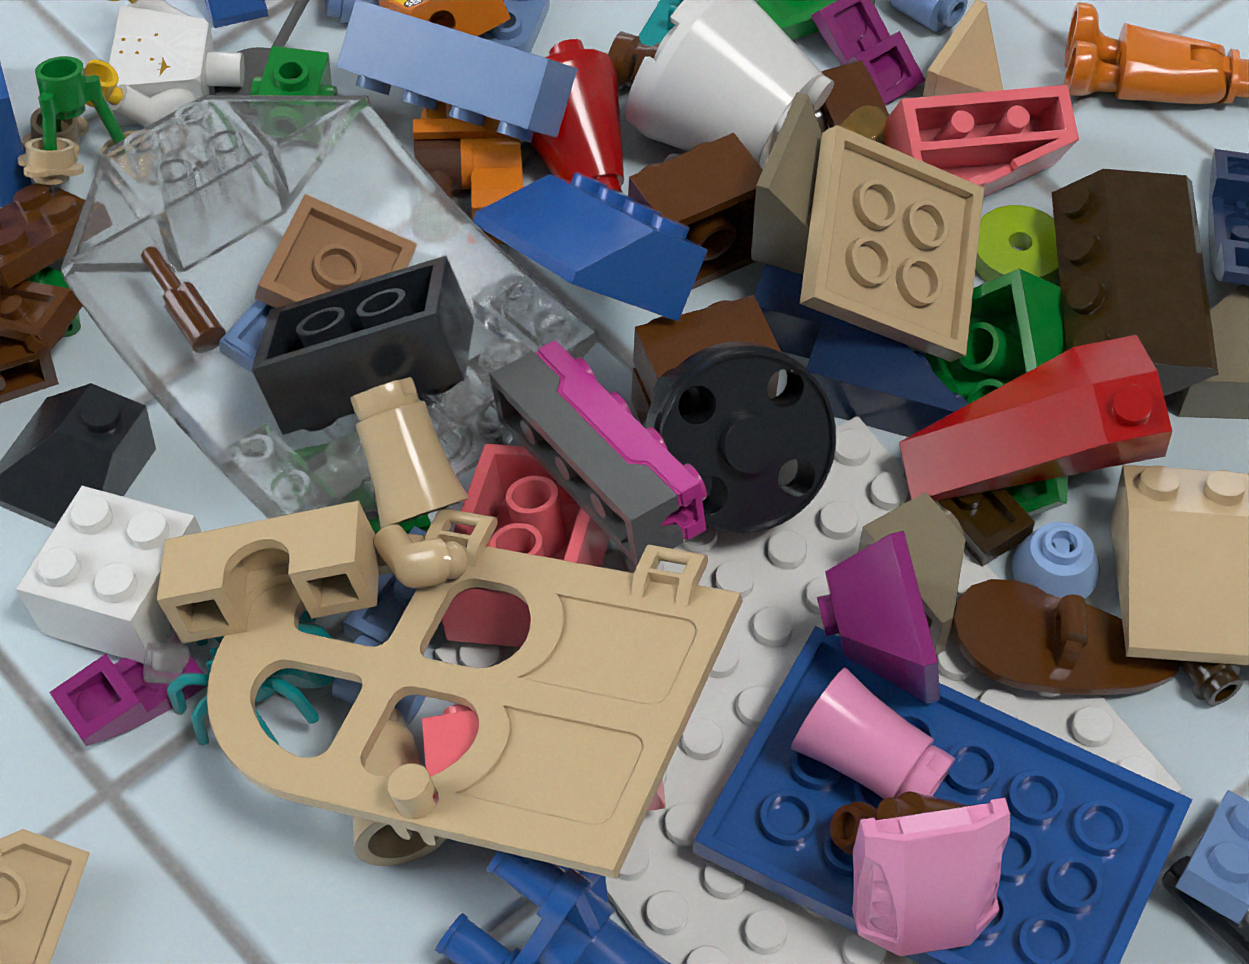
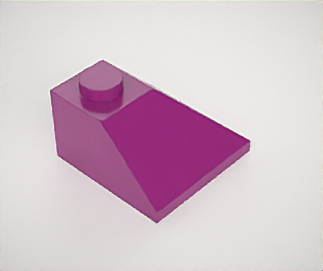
(882, 616)

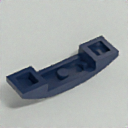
(1229, 216)

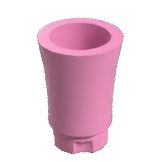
(870, 742)

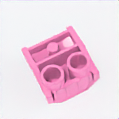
(929, 877)

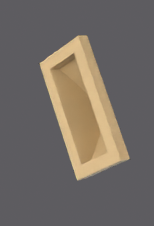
(967, 59)

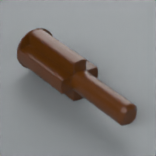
(185, 305)

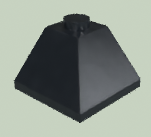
(75, 442)

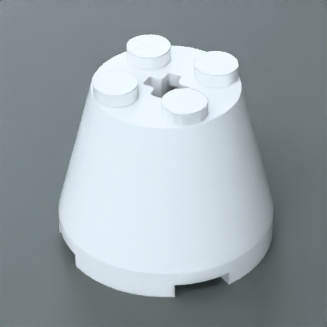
(722, 75)

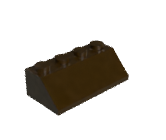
(1136, 269)

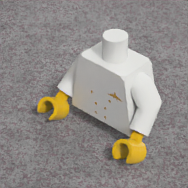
(161, 63)

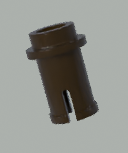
(1213, 680)

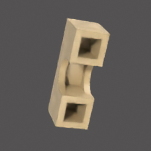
(220, 572)

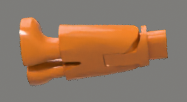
(1150, 64)

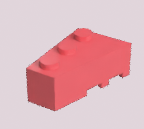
(986, 135)

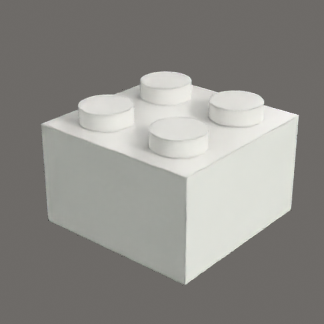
(102, 573)

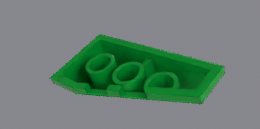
(1011, 331)

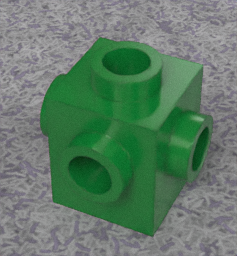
(307, 66)

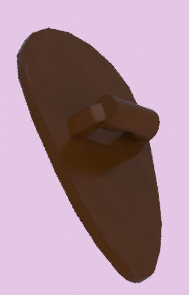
(1049, 642)

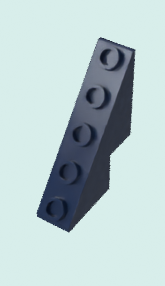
(854, 366)

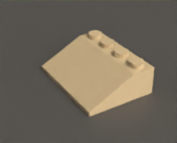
(1183, 563)

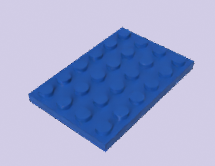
(1078, 844)

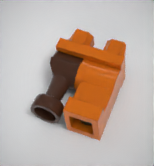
(468, 157)

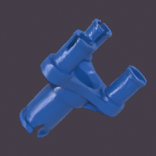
(572, 924)

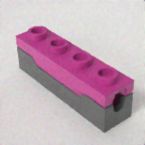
(599, 451)

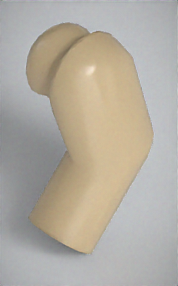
(420, 562)

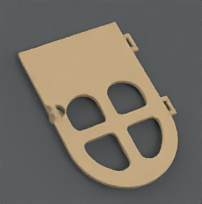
(566, 724)

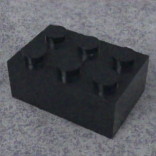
(361, 338)

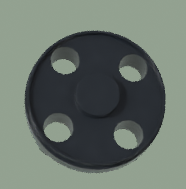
(745, 435)

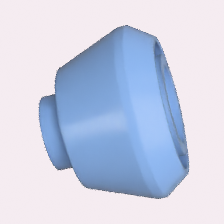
(1058, 560)

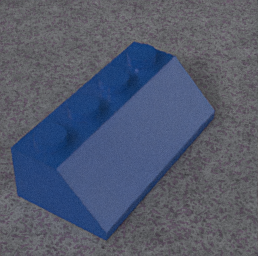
(599, 241)

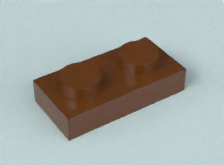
(40, 309)

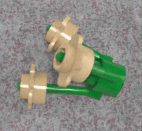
(57, 123)

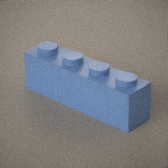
(458, 69)

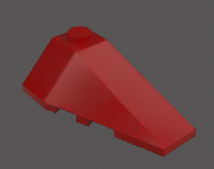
(1064, 418)

